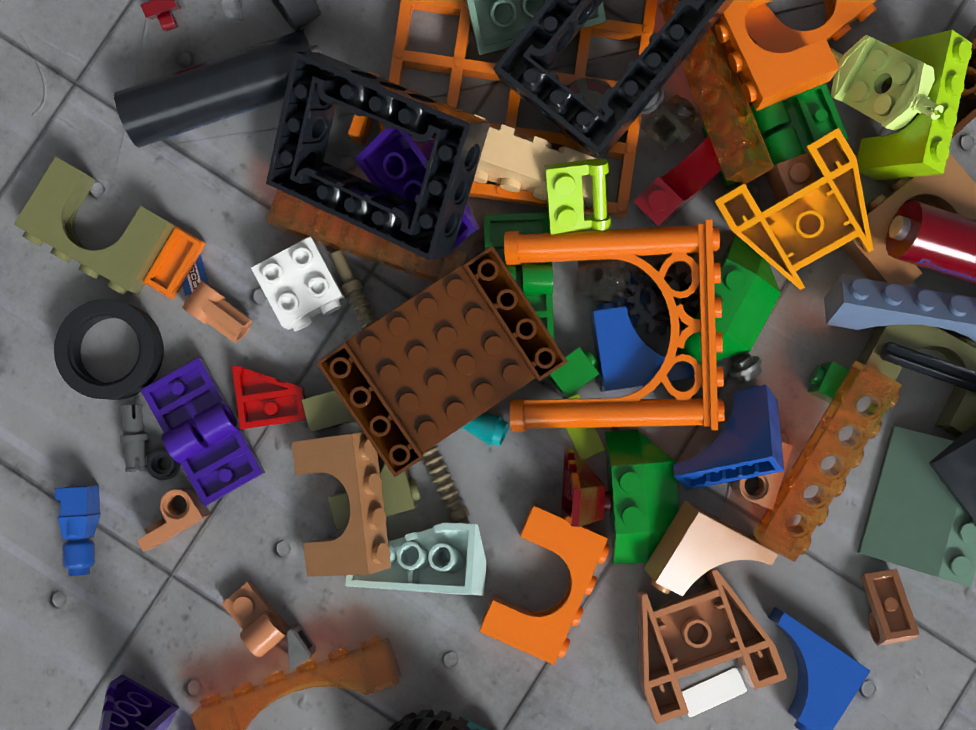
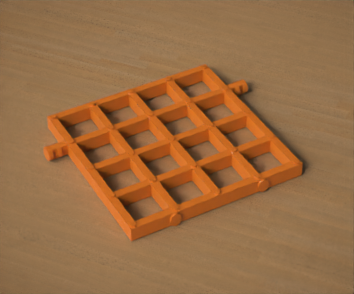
(460, 66)

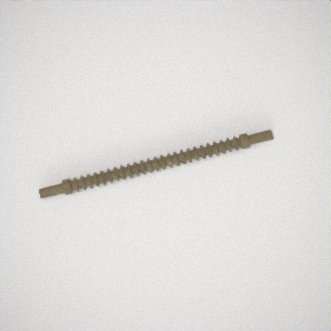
(352, 288)

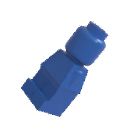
(78, 523)

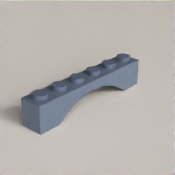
(872, 303)

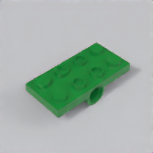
(794, 125)
(532, 278)

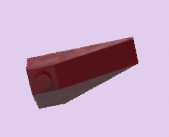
(582, 492)

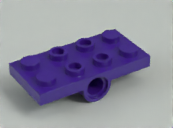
(202, 431)

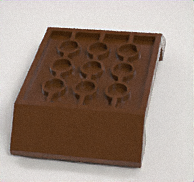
(441, 360)

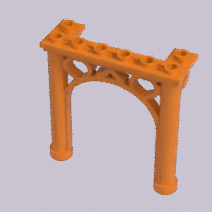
(631, 408)

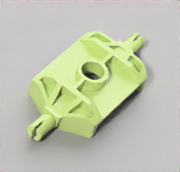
(865, 70)

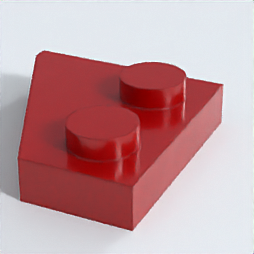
(266, 400)

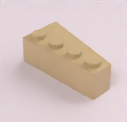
(521, 163)

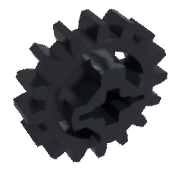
(650, 291)

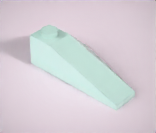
(433, 561)

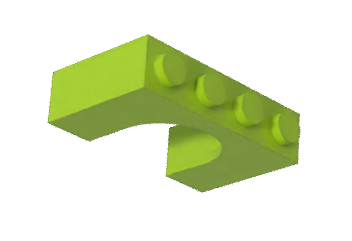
(925, 142)

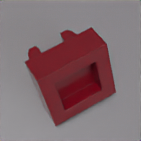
(163, 11)

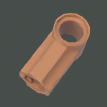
(211, 308)

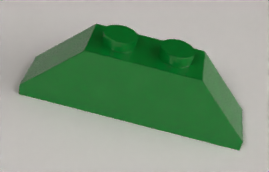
(747, 299)
(641, 495)

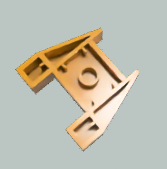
(810, 220)

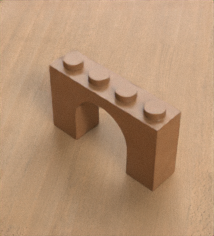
(948, 191)
(364, 543)

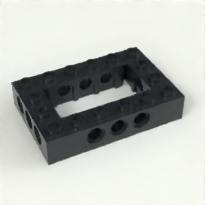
(553, 28)
(303, 131)

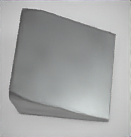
(299, 646)

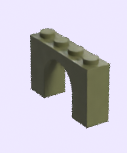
(51, 219)
(960, 408)
(398, 492)

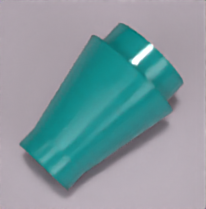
(488, 428)

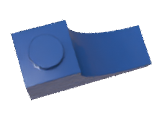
(622, 354)
(744, 448)
(825, 676)

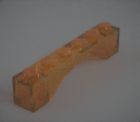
(360, 670)

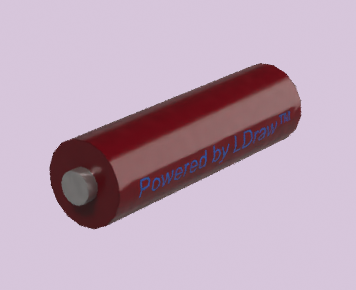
(934, 240)

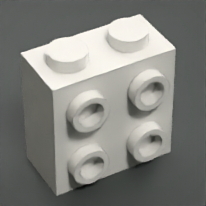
(299, 284)

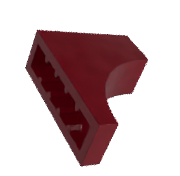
(675, 189)

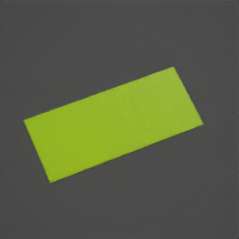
(585, 439)

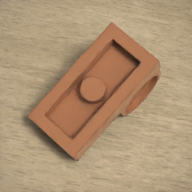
(767, 485)
(176, 521)
(890, 613)
(259, 621)

